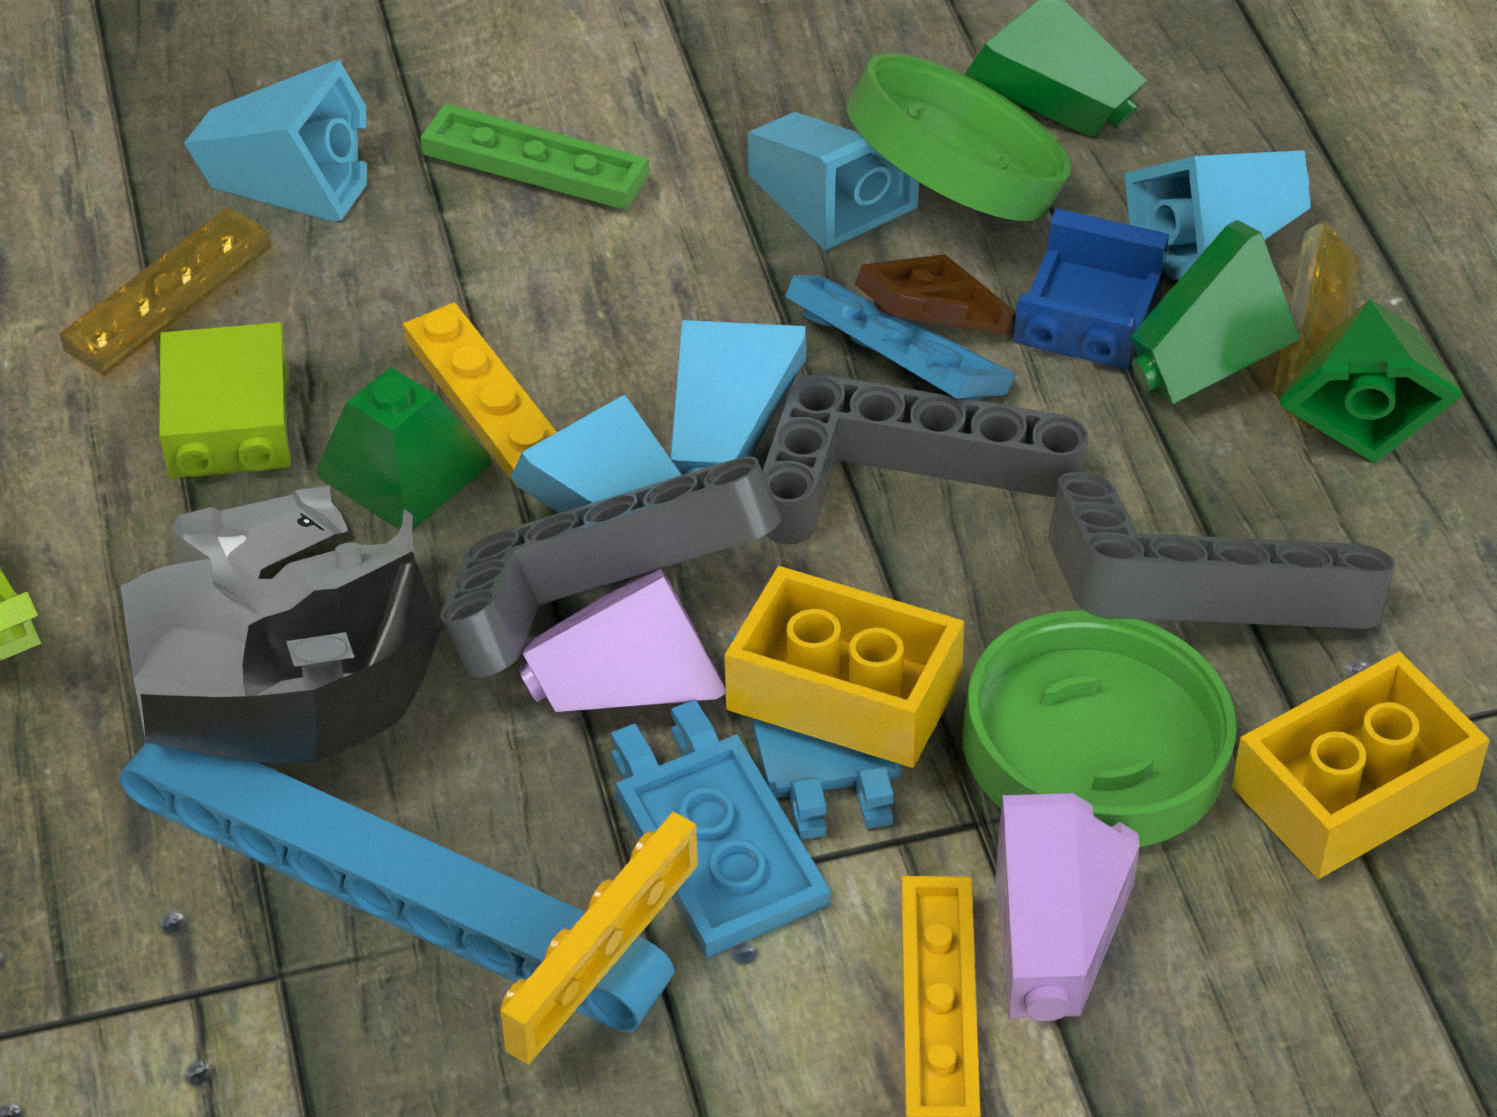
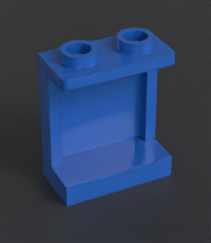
(1092, 288)

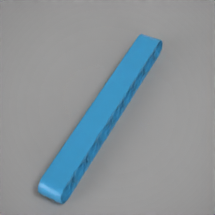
(384, 871)

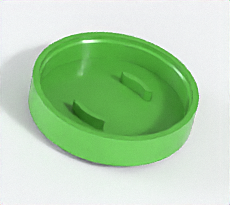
(958, 137)
(1102, 715)

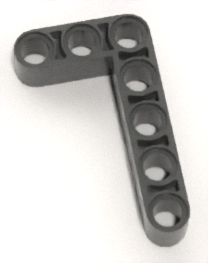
(910, 433)
(595, 546)
(1204, 577)

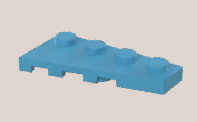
(900, 339)

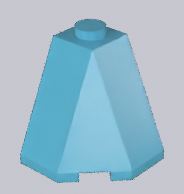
(288, 144)
(827, 178)
(1207, 192)
(730, 388)
(594, 459)

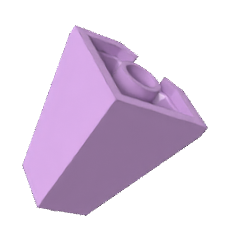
(622, 652)
(1058, 899)

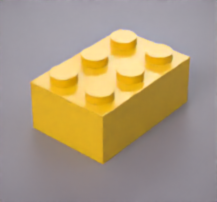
(844, 666)
(1359, 764)

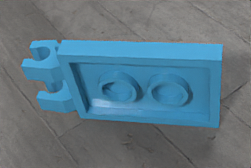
(807, 766)
(749, 857)

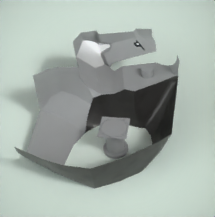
(285, 660)

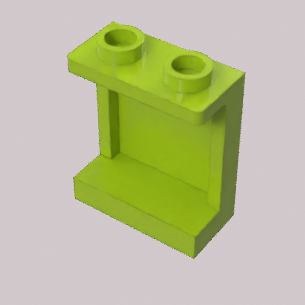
(224, 400)

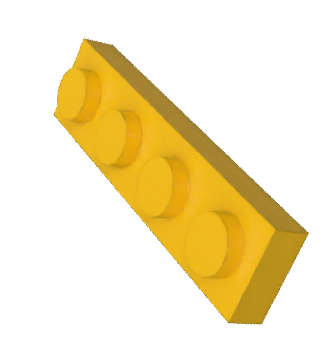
(477, 384)
(585, 954)
(939, 997)

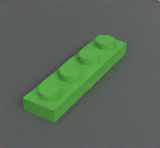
(535, 156)

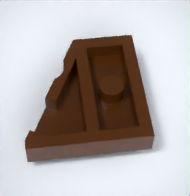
(934, 292)

